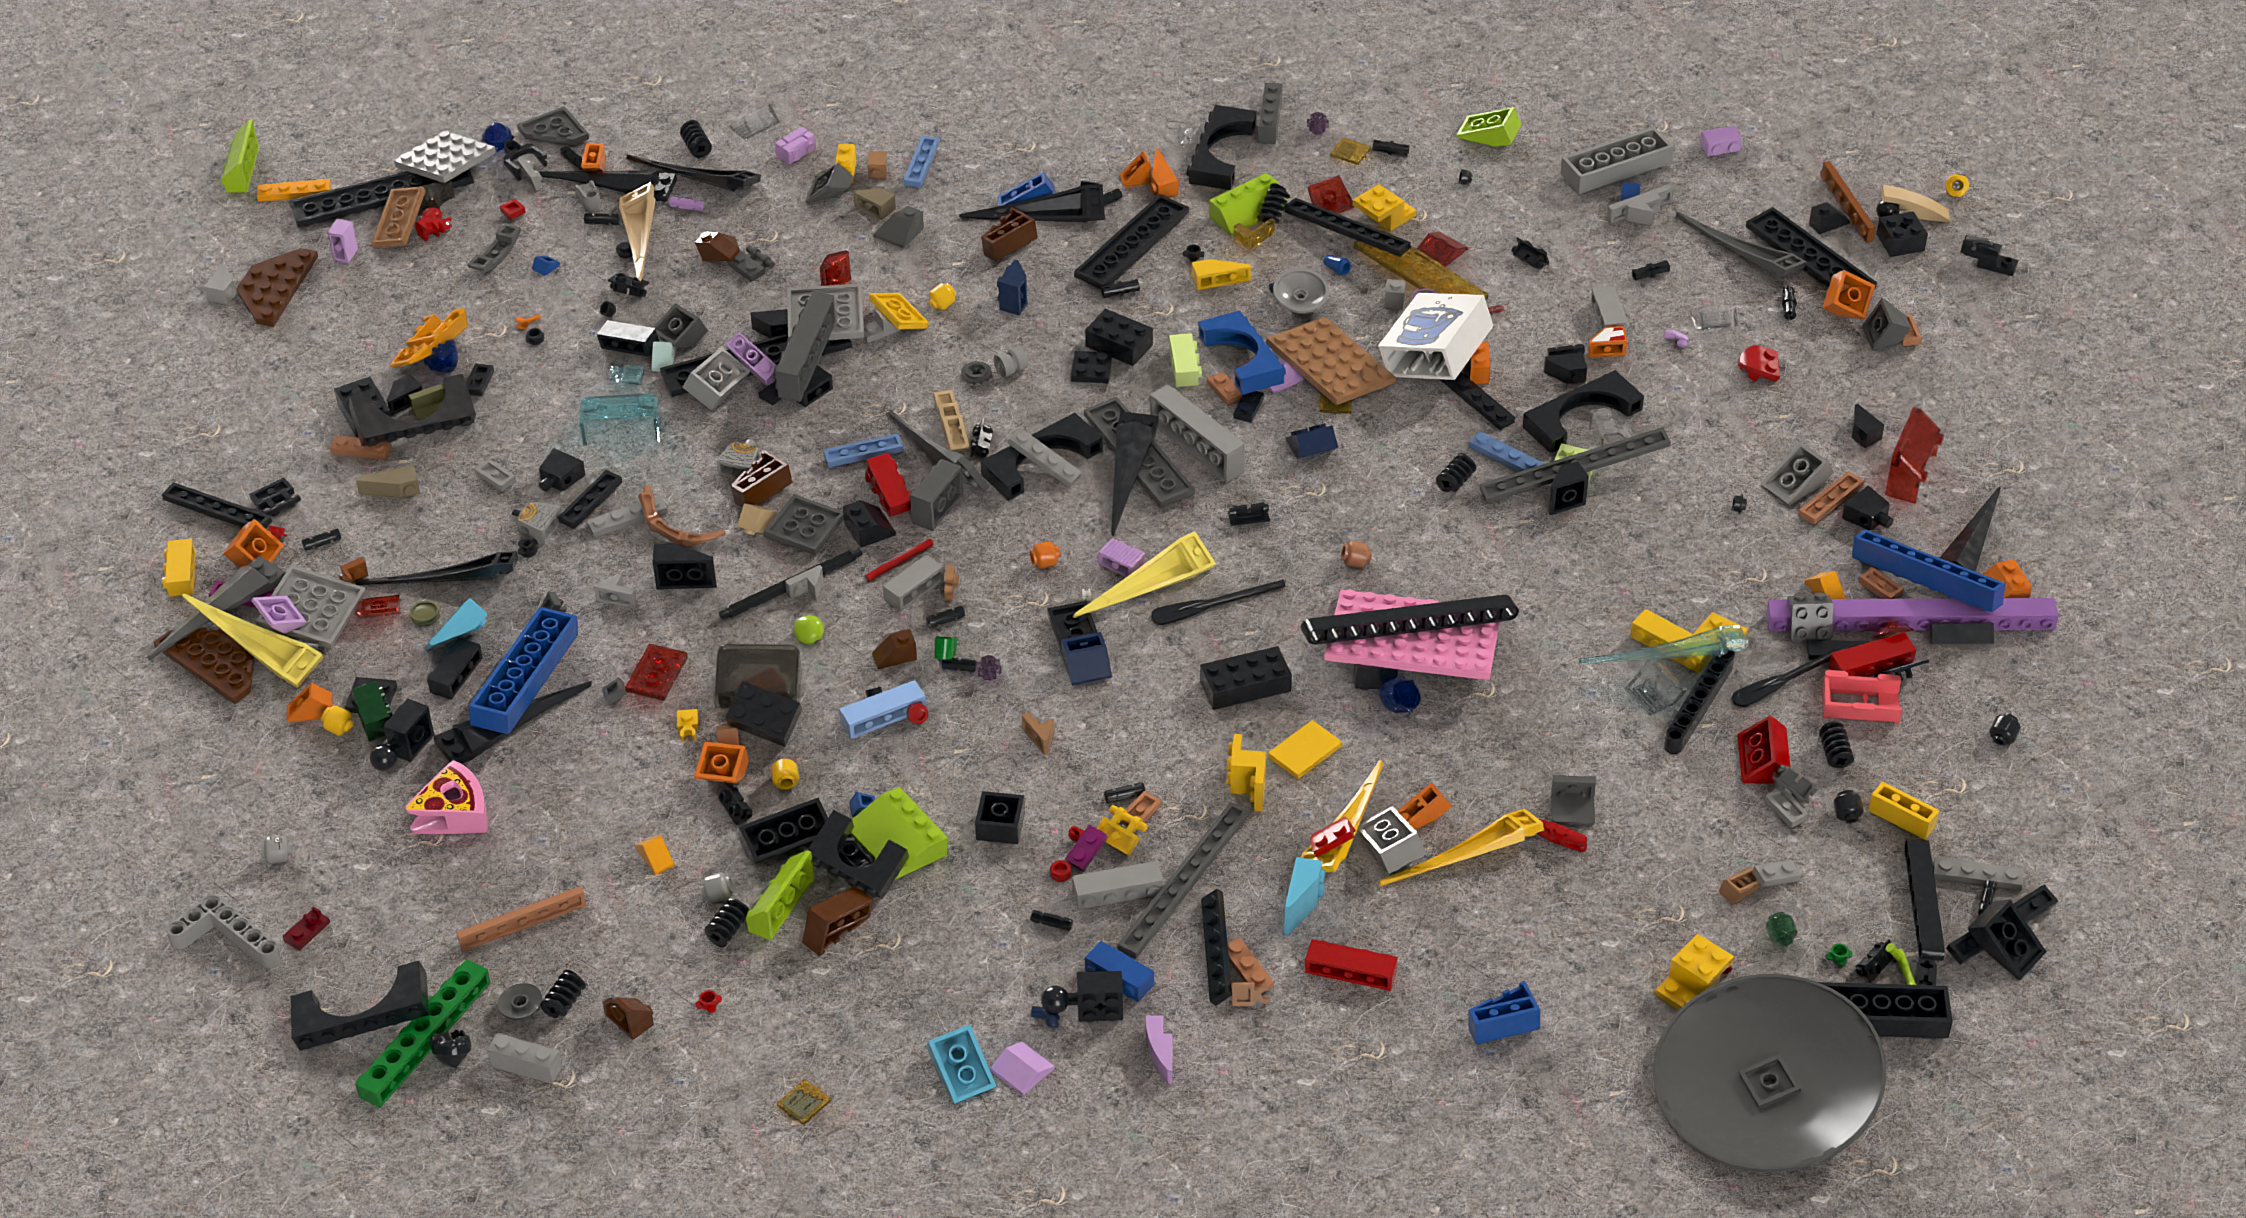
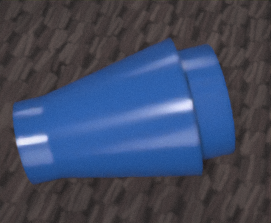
(1337, 264)

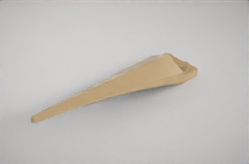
(637, 215)

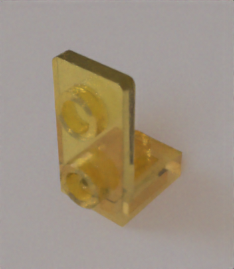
(1249, 238)

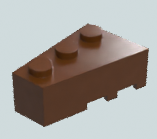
(1009, 235)
(761, 481)
(834, 917)

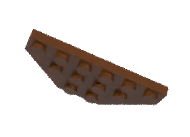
(272, 284)
(214, 660)

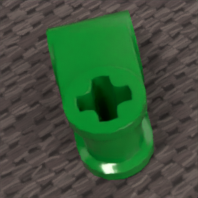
(945, 647)

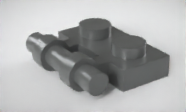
(747, 267)

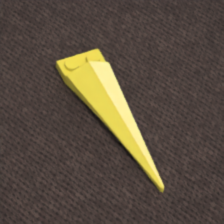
(1173, 565)
(280, 654)

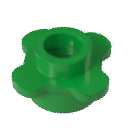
(1839, 954)

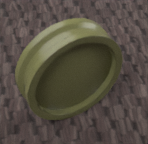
(424, 613)

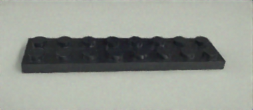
(1791, 238)
(1131, 241)

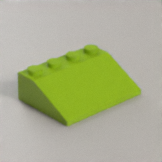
(901, 820)

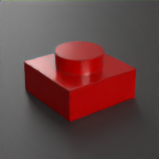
(512, 209)

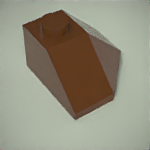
(717, 246)
(895, 649)
(629, 1015)

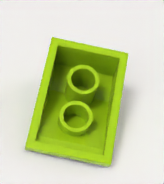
(1491, 127)

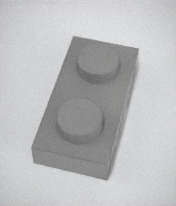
(528, 170)
(495, 475)
(1786, 807)
(1776, 873)

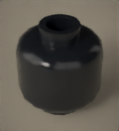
(2005, 729)
(1848, 806)

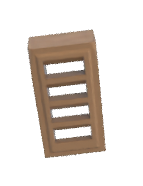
(1739, 886)

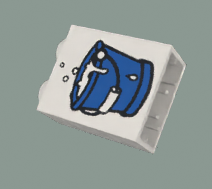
(1436, 336)

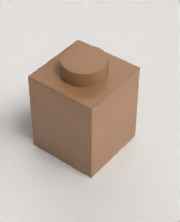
(877, 164)

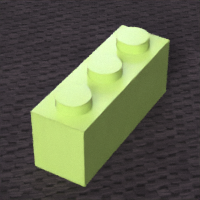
(1184, 360)

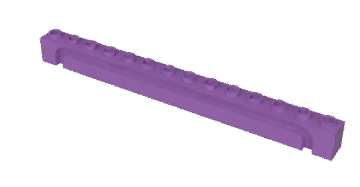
(1920, 613)

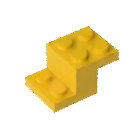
(1384, 207)
(1246, 772)
(1693, 971)

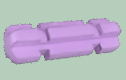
(688, 204)

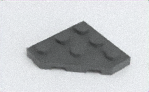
(554, 127)

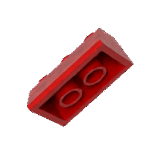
(1763, 751)

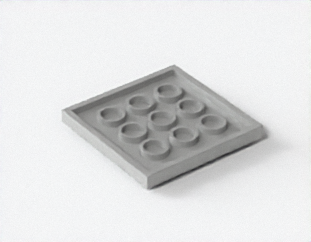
(444, 156)
(847, 306)
(321, 601)

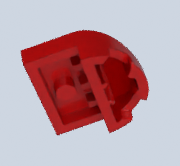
(1760, 362)
(1332, 836)

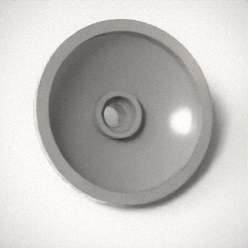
(1301, 290)

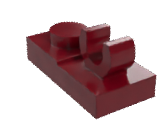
(306, 929)

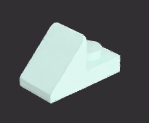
(662, 354)

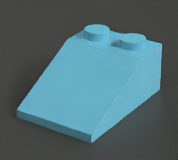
(462, 622)
(1303, 892)
(961, 1064)

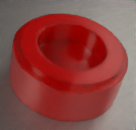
(917, 713)
(1060, 871)

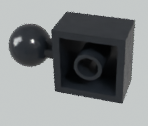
(1899, 232)
(405, 734)
(1097, 997)

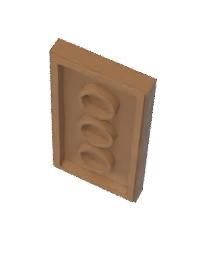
(398, 217)

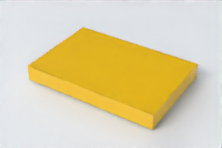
(898, 311)
(1305, 749)

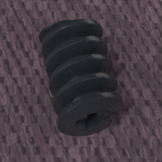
(695, 139)
(1273, 203)
(1456, 473)
(1836, 745)
(726, 922)
(562, 994)

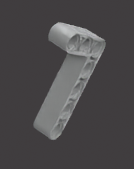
(216, 913)

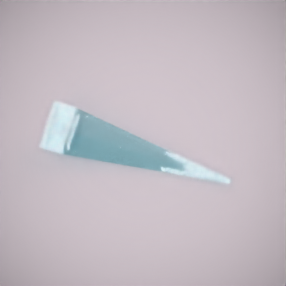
(1708, 643)

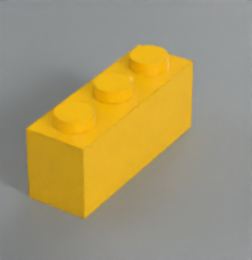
(179, 567)
(1903, 810)

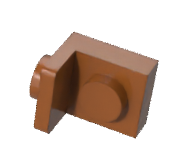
(354, 570)

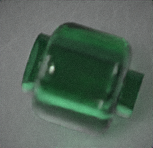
(1781, 928)

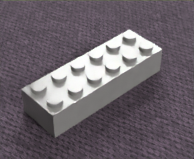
(1616, 160)
(1198, 433)

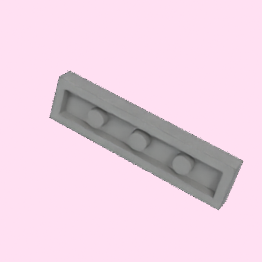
(1618, 210)
(1044, 457)
(622, 518)
(1977, 873)

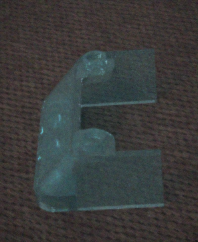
(619, 407)

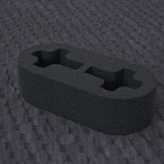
(1929, 977)

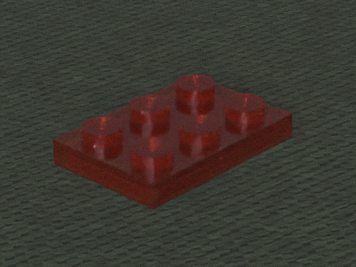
(656, 672)

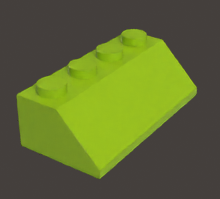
(241, 159)
(1240, 203)
(781, 896)

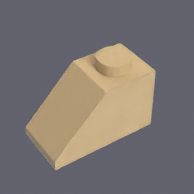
(755, 518)

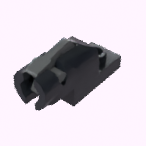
(1988, 255)

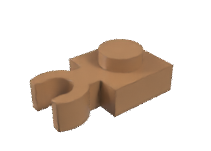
(951, 580)
(1245, 994)

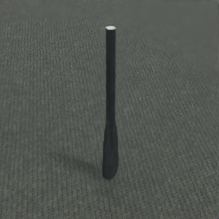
(1182, 610)
(1763, 688)

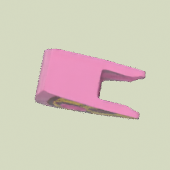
(450, 804)

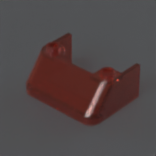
(1908, 463)

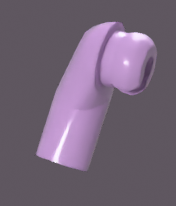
(1677, 336)

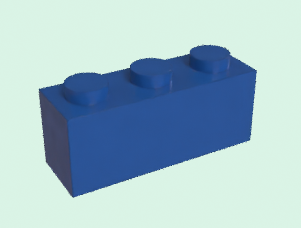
(1136, 977)

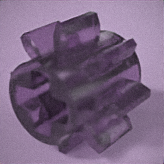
(1317, 123)
(988, 667)

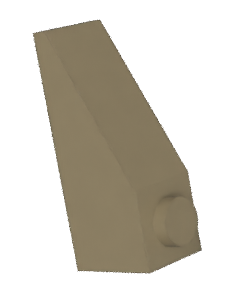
(390, 483)

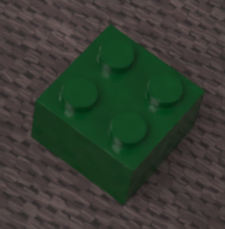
(372, 709)

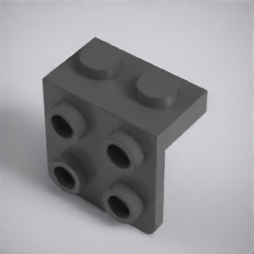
(1810, 617)
(1573, 800)

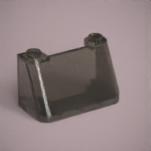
(763, 665)

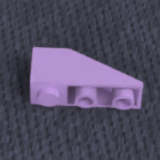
(752, 358)

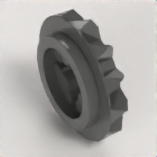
(976, 367)

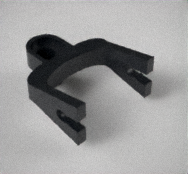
(514, 150)

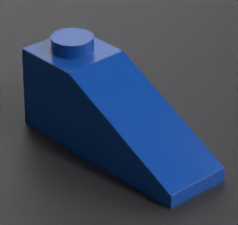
(1032, 188)

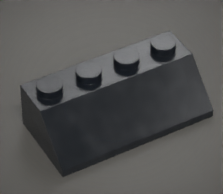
(782, 831)

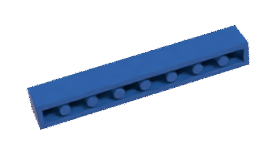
(1928, 570)

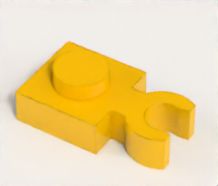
(687, 723)

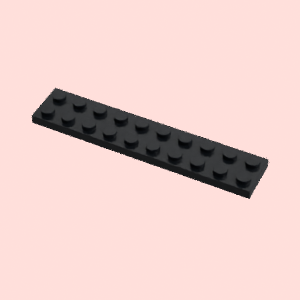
(360, 196)
(677, 374)

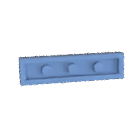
(921, 161)
(862, 450)
(1502, 452)

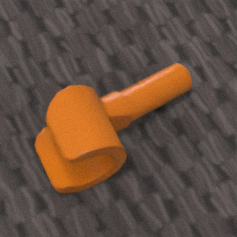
(524, 323)

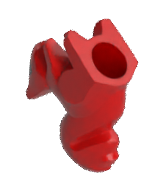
(432, 223)

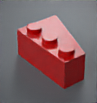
(888, 484)

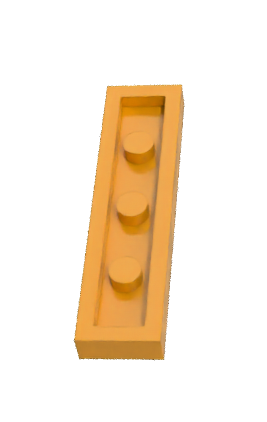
(291, 190)

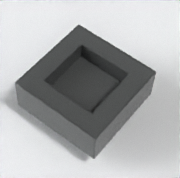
(614, 691)

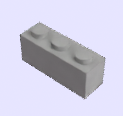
(1608, 308)
(913, 583)
(524, 1058)

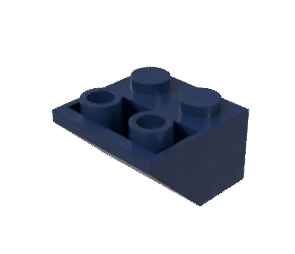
(1013, 289)
(1312, 442)
(1086, 658)

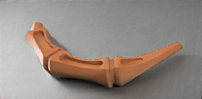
(658, 525)

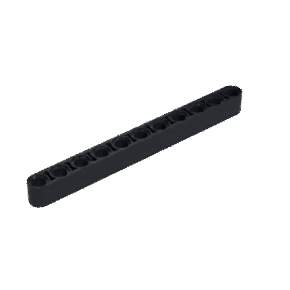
(1409, 619)

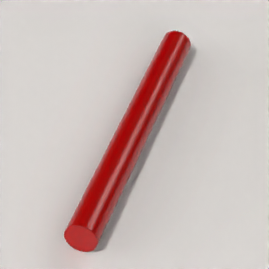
(898, 560)

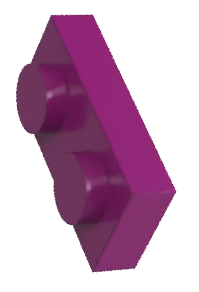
(1086, 848)

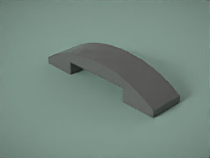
(498, 251)

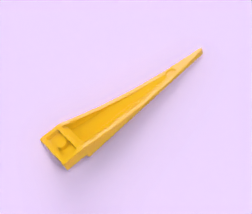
(1354, 813)
(1501, 833)

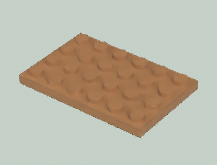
(1330, 360)

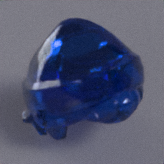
(496, 135)
(443, 358)
(1400, 695)

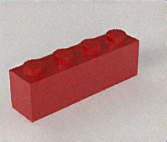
(1874, 656)
(1351, 964)

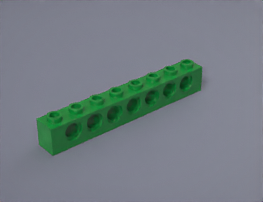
(412, 1044)

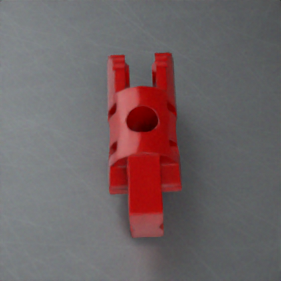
(1563, 836)

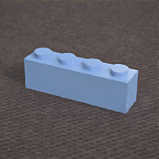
(880, 709)

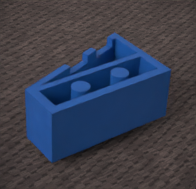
(1505, 1016)

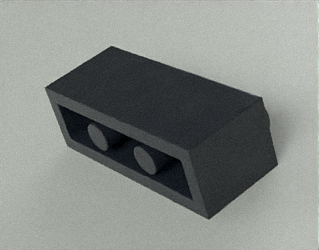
(627, 338)
(454, 668)

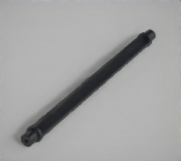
(780, 588)

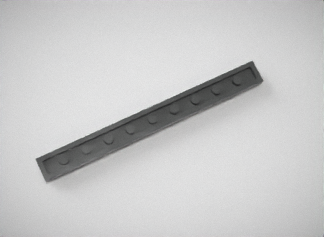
(1589, 460)
(1182, 880)

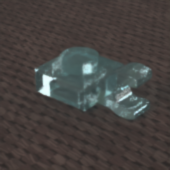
(630, 374)

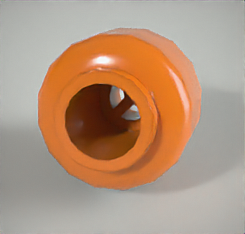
(1044, 554)

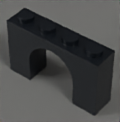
(874, 878)

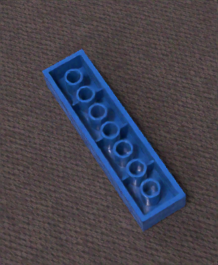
(523, 670)

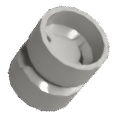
(1013, 360)

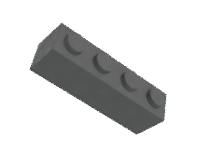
(1270, 113)

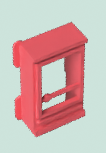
(1884, 686)

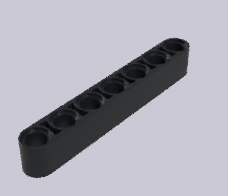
(1698, 702)
(1924, 899)

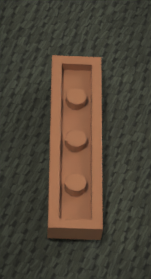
(1831, 498)

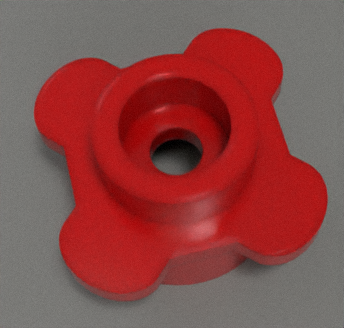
(277, 531)
(710, 997)

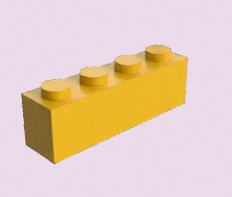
(1655, 631)

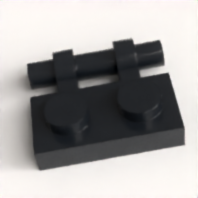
(272, 493)

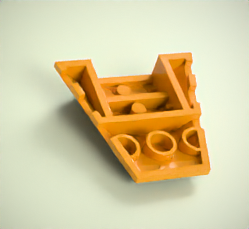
(430, 335)

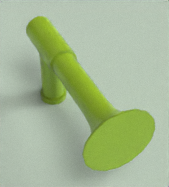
(1902, 961)

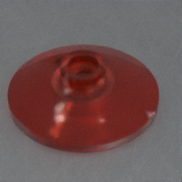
(1892, 628)

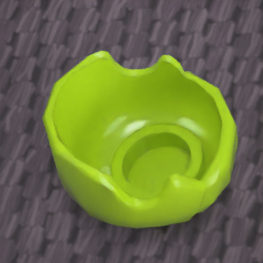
(808, 629)

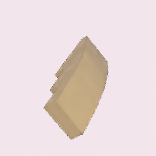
(1910, 201)
(951, 420)

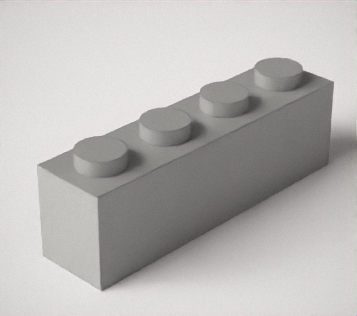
(1117, 885)

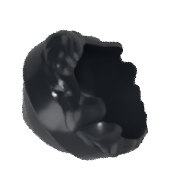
(450, 1047)

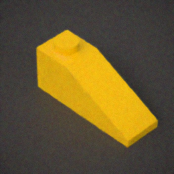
(1218, 273)

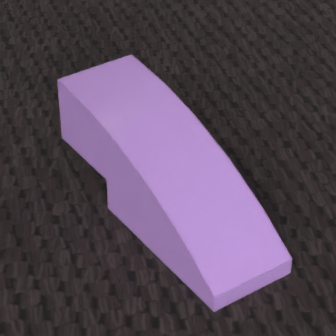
(1159, 1046)

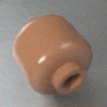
(1356, 554)

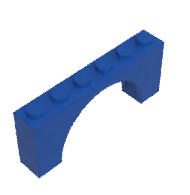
(1235, 329)

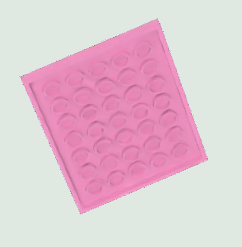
(1448, 651)

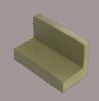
(426, 401)

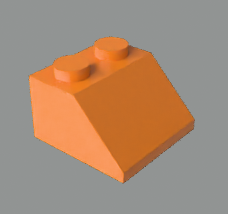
(1848, 295)
(252, 542)
(2010, 573)
(722, 762)

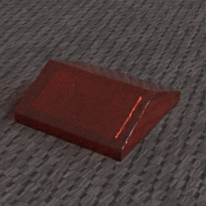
(1331, 195)
(1441, 248)
(835, 269)
(379, 606)

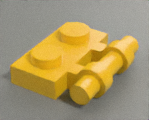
(1119, 837)

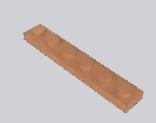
(521, 918)

